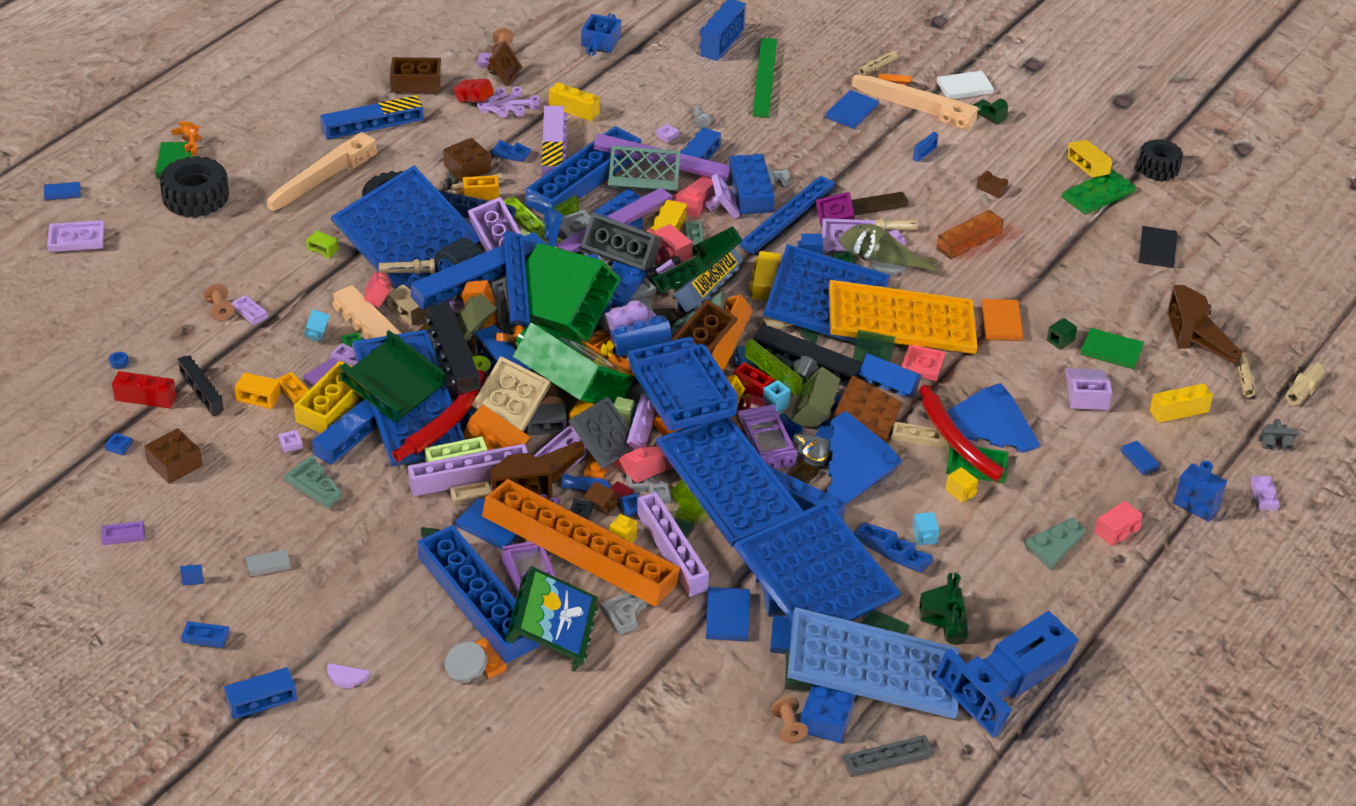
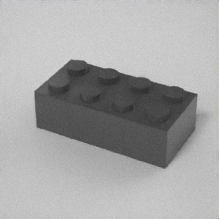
(621, 241)

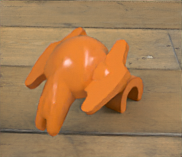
(190, 134)
(510, 338)

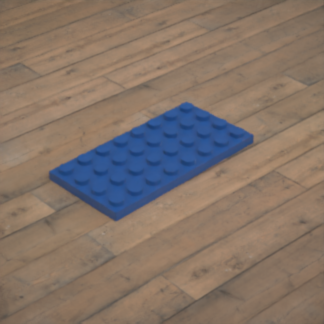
(393, 433)
(728, 478)

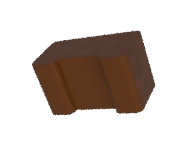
(992, 184)

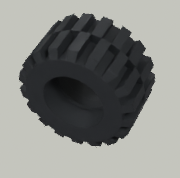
(1160, 159)

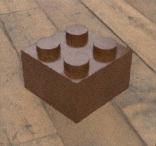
(467, 159)
(173, 455)

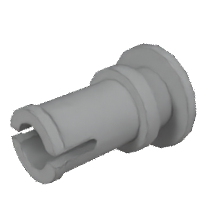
(701, 118)

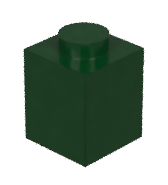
(1061, 333)

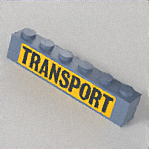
(699, 289)

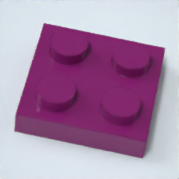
(835, 207)

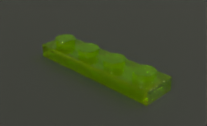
(773, 366)

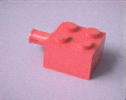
(672, 244)

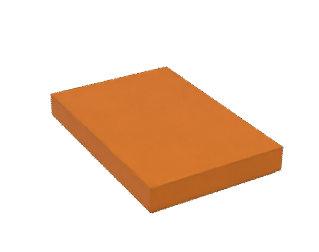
(1002, 319)

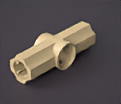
(1305, 384)

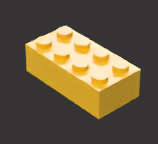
(326, 401)

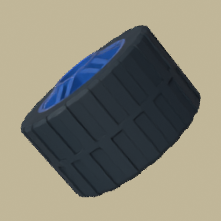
(456, 253)

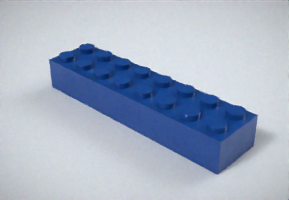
(576, 175)
(473, 589)

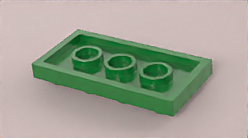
(1098, 192)

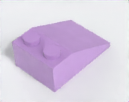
(623, 316)

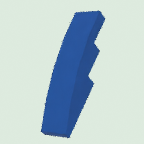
(888, 545)

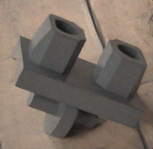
(1277, 433)

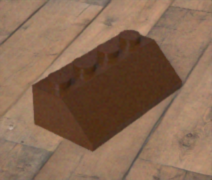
(707, 325)

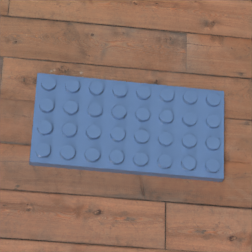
(869, 662)

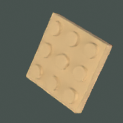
(512, 393)

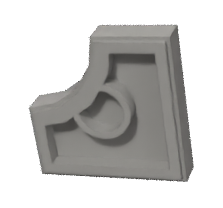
(623, 611)

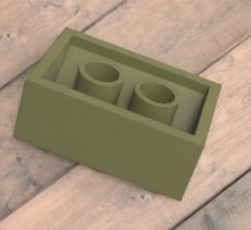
(474, 316)
(816, 399)

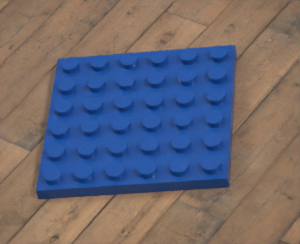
(402, 223)
(802, 288)
(817, 566)

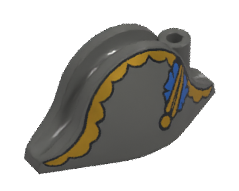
(813, 449)

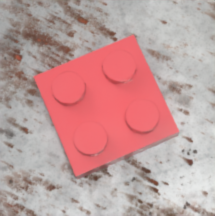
(924, 361)

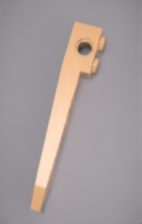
(947, 109)
(348, 154)

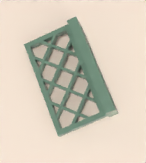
(643, 184)

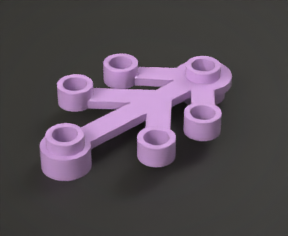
(509, 103)

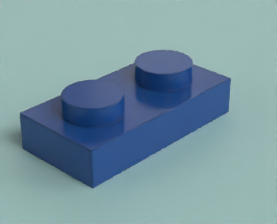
(205, 634)

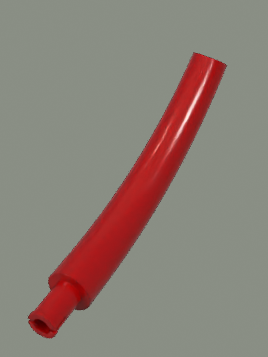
(439, 426)
(955, 438)

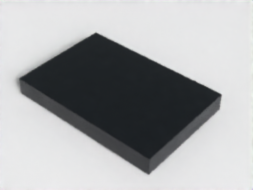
(1157, 246)

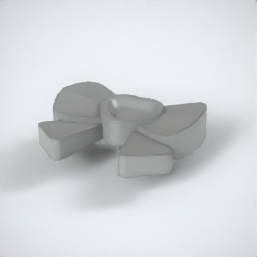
(780, 175)

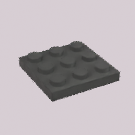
(603, 432)

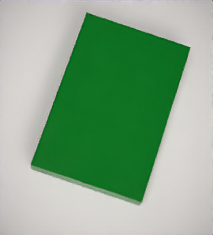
(169, 153)
(1112, 348)
(955, 462)

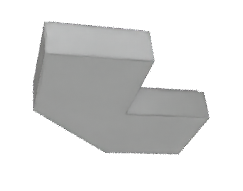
(652, 486)

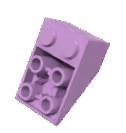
(1088, 389)

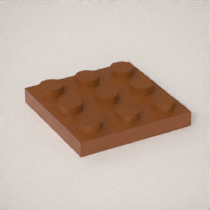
(869, 406)

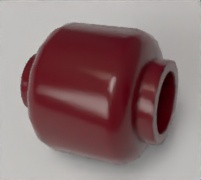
(751, 401)

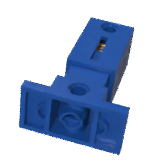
(1010, 670)

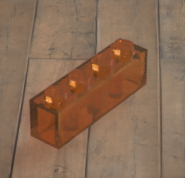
(970, 234)

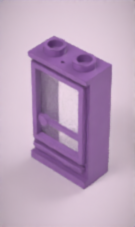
(768, 436)
(520, 557)

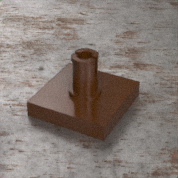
(504, 63)

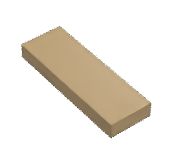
(918, 435)

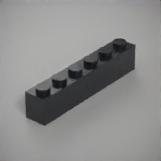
(794, 347)
(452, 348)

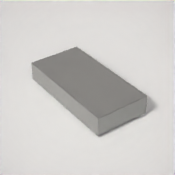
(268, 563)

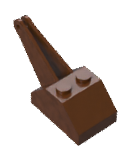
(1191, 325)
(537, 472)

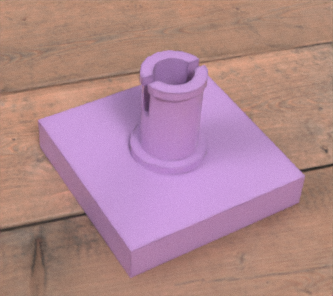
(724, 197)

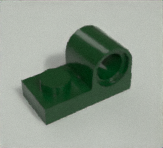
(994, 112)

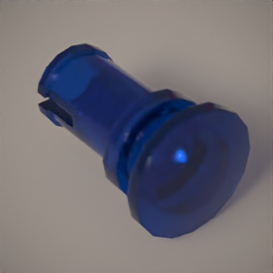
(791, 427)

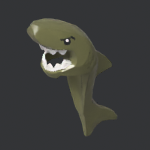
(877, 244)

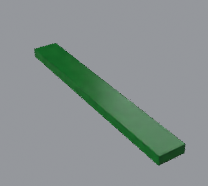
(764, 77)

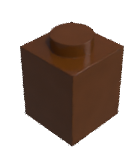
(602, 498)

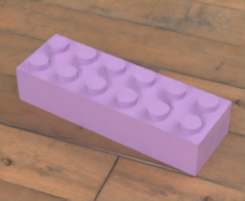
(491, 222)

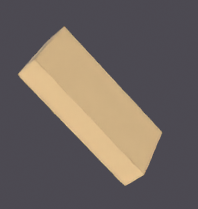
(469, 492)

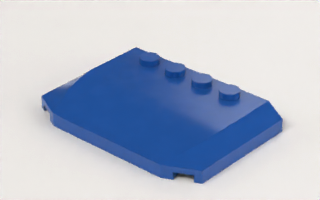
(683, 383)

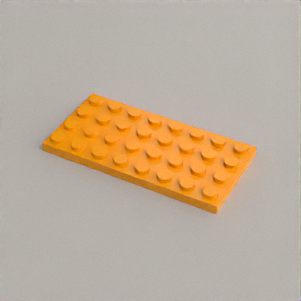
(908, 315)

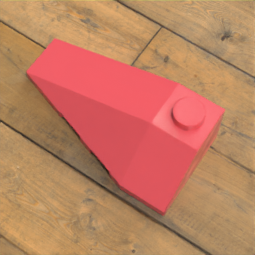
(695, 195)
(643, 463)

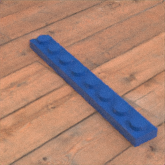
(786, 214)

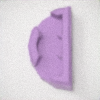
(346, 676)

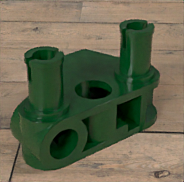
(946, 610)

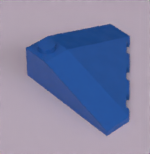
(994, 417)
(858, 458)

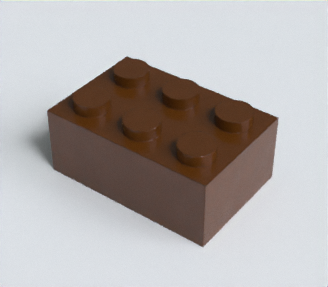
(415, 75)

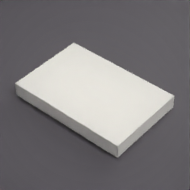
(965, 85)

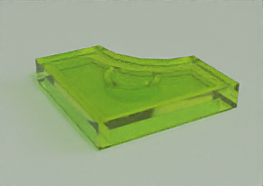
(689, 507)

